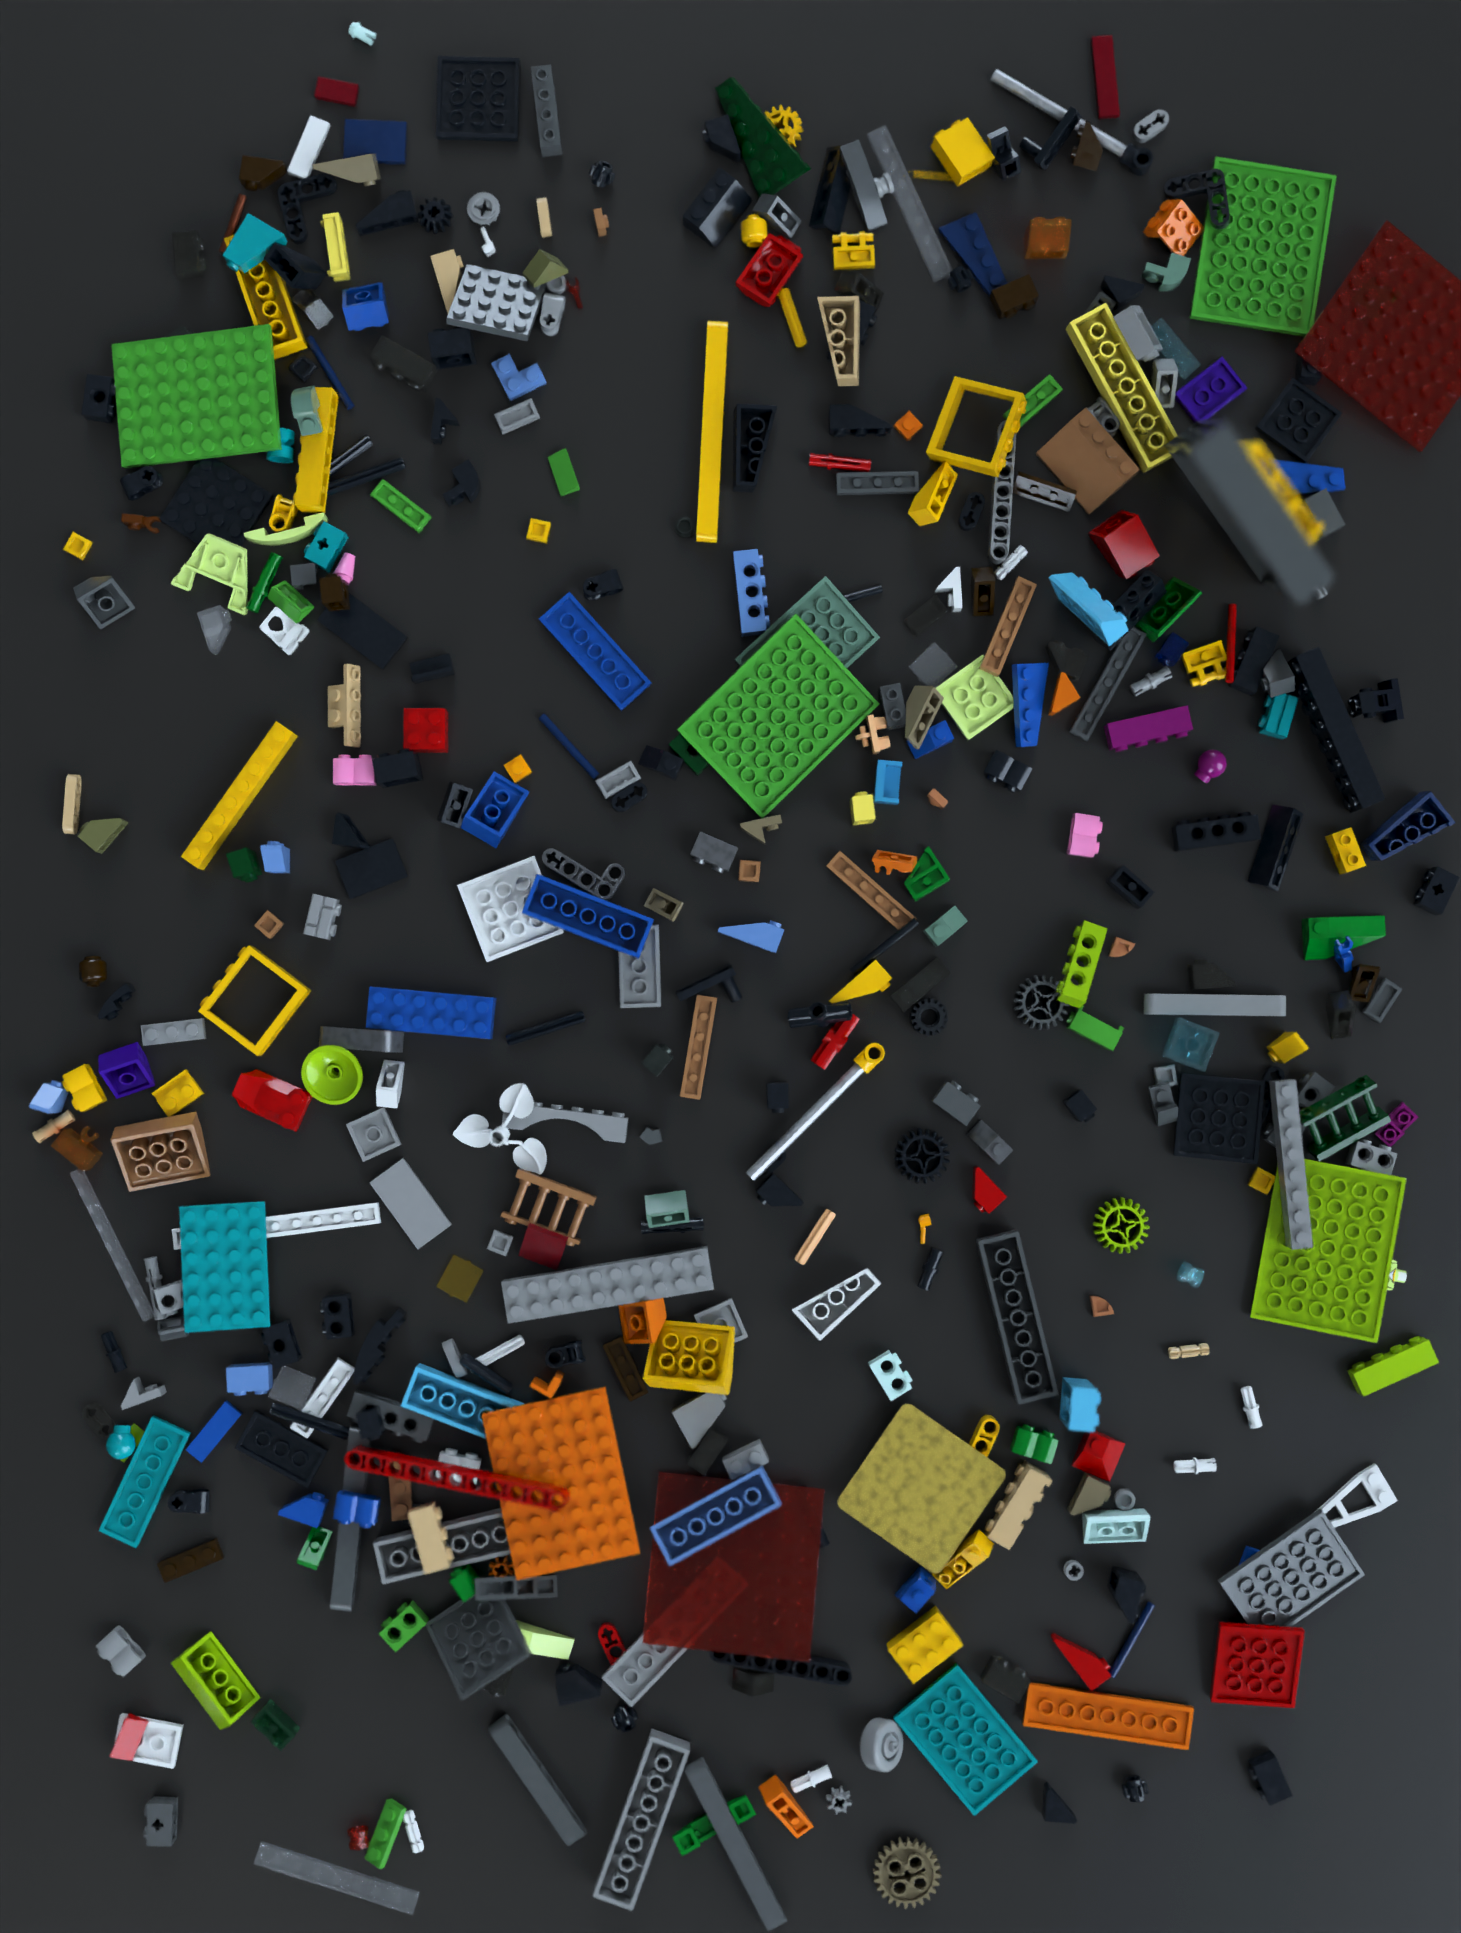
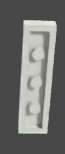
(325, 1393)

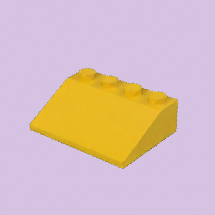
(691, 1358)

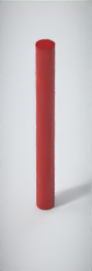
(1231, 637)

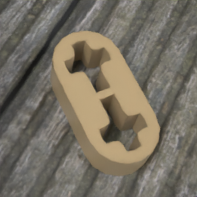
(544, 217)

